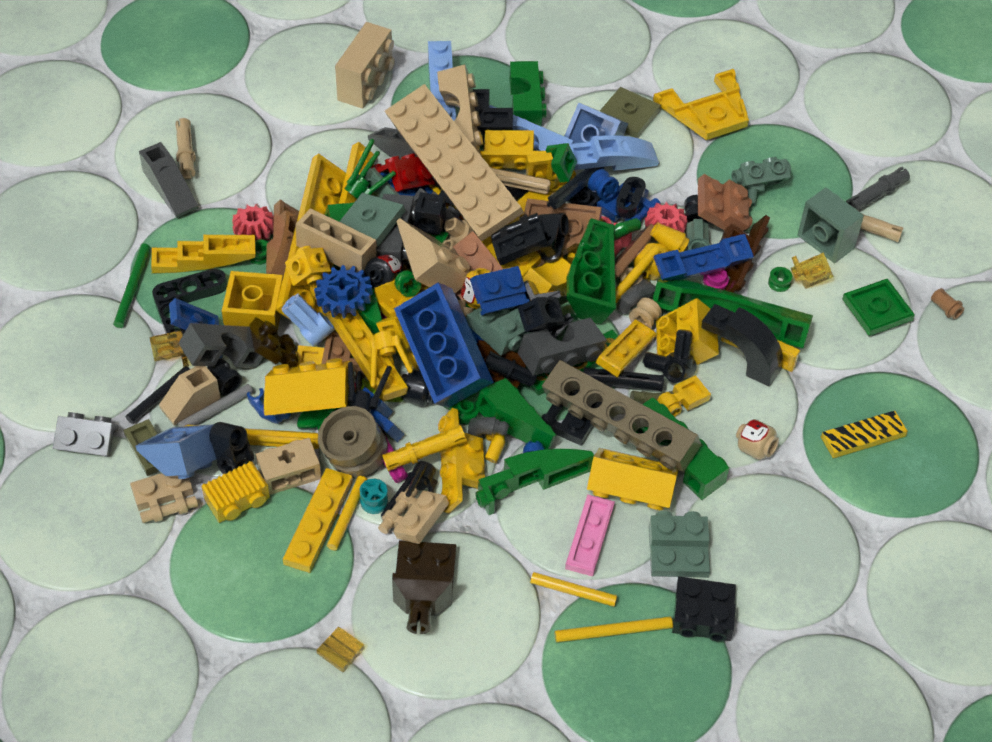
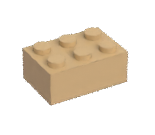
(364, 65)

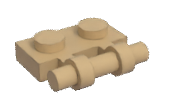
(159, 490)
(419, 518)

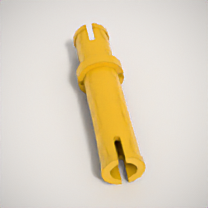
(424, 448)

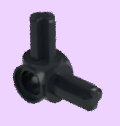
(680, 356)

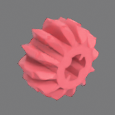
(668, 216)
(253, 221)

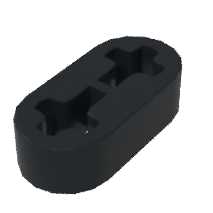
(627, 196)

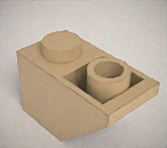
(190, 394)

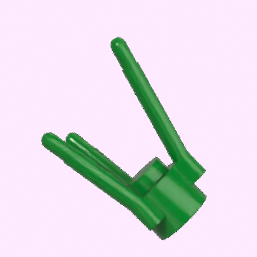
(357, 183)

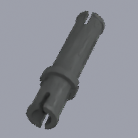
(885, 185)

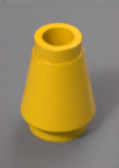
(669, 237)

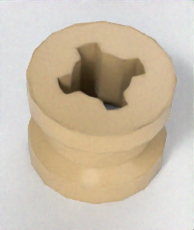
(646, 312)

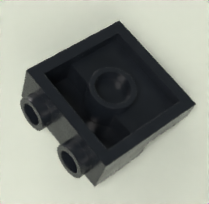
(704, 609)

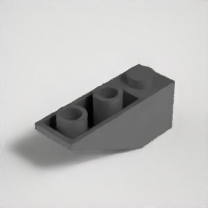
(167, 179)

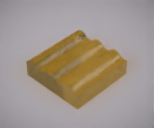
(340, 649)

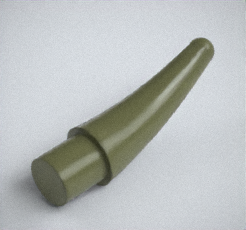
(643, 396)

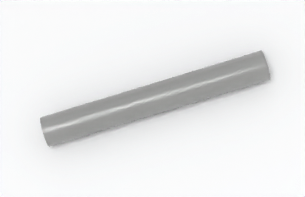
(216, 407)

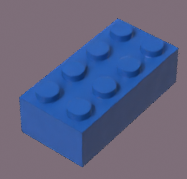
(443, 345)

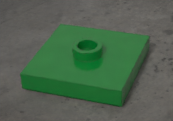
(878, 307)

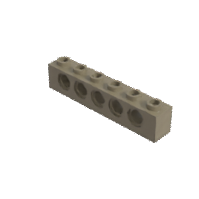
(567, 378)

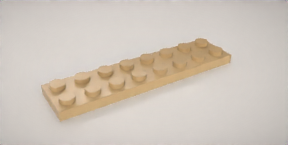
(454, 162)

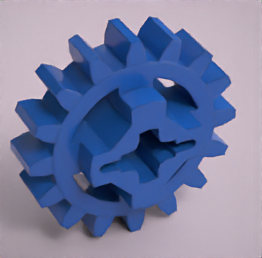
(343, 291)

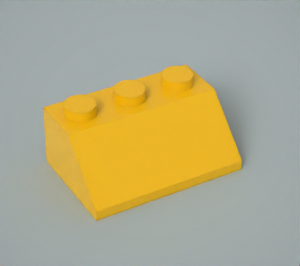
(306, 387)
(632, 479)

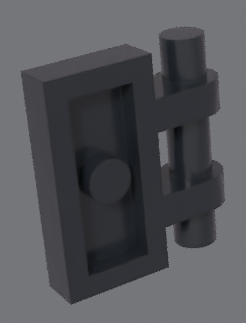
(519, 238)

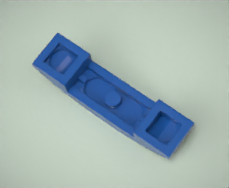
(703, 260)

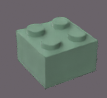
(830, 225)

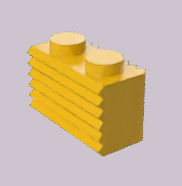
(235, 492)

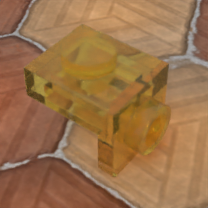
(811, 270)

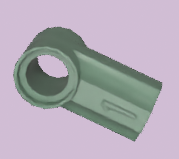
(697, 234)

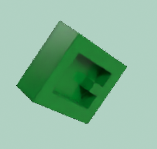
(563, 161)
(494, 486)

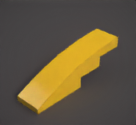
(203, 255)

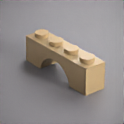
(457, 90)

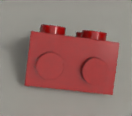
(409, 172)

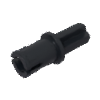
(509, 369)

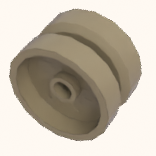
(352, 441)

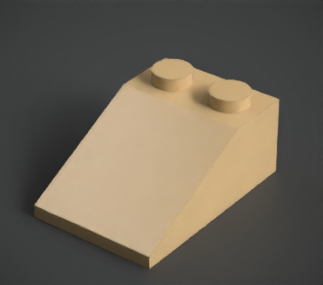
(431, 259)

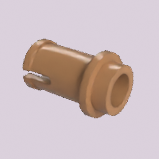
(952, 307)

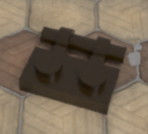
(270, 345)

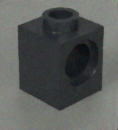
(430, 213)
(541, 314)

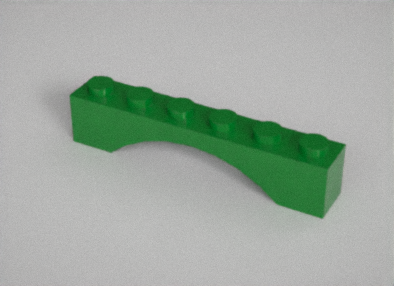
(786, 324)

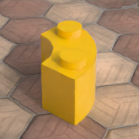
(550, 276)

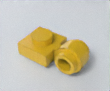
(687, 393)

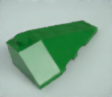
(593, 273)

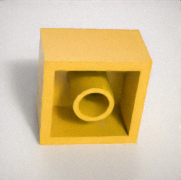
(251, 296)

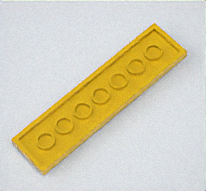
(321, 189)

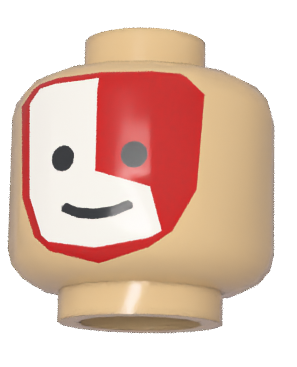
(757, 439)

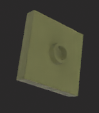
(631, 109)

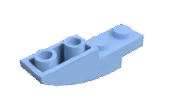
(614, 151)

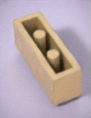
(340, 242)

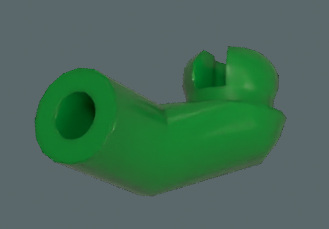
(626, 227)

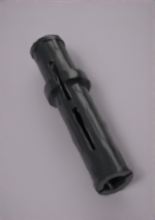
(627, 379)

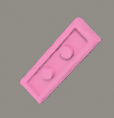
(590, 535)

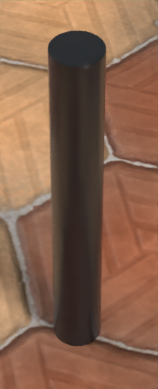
(154, 398)

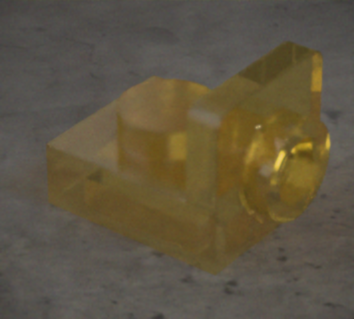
(167, 347)

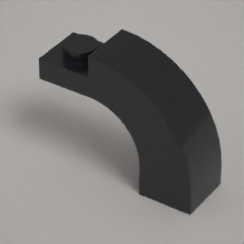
(751, 337)

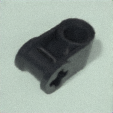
(555, 230)
(230, 446)

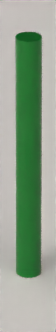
(131, 285)

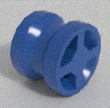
(603, 184)

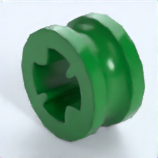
(262, 257)
(780, 272)
(405, 277)

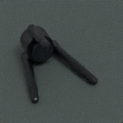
(362, 398)
(420, 478)

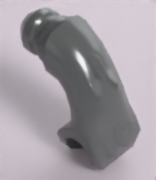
(629, 298)
(487, 425)

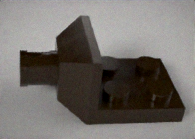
(423, 581)

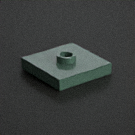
(373, 216)

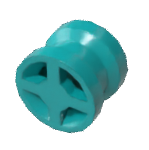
(370, 489)

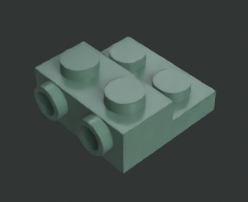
(499, 329)
(679, 545)

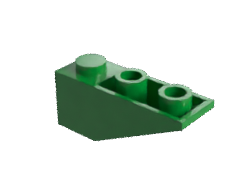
(508, 405)

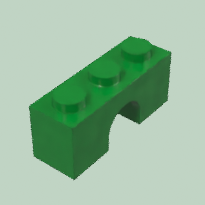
(526, 91)

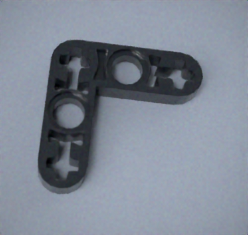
(179, 284)

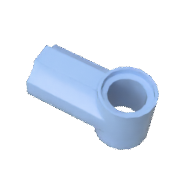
(312, 325)

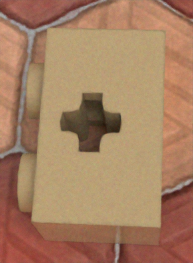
(289, 465)

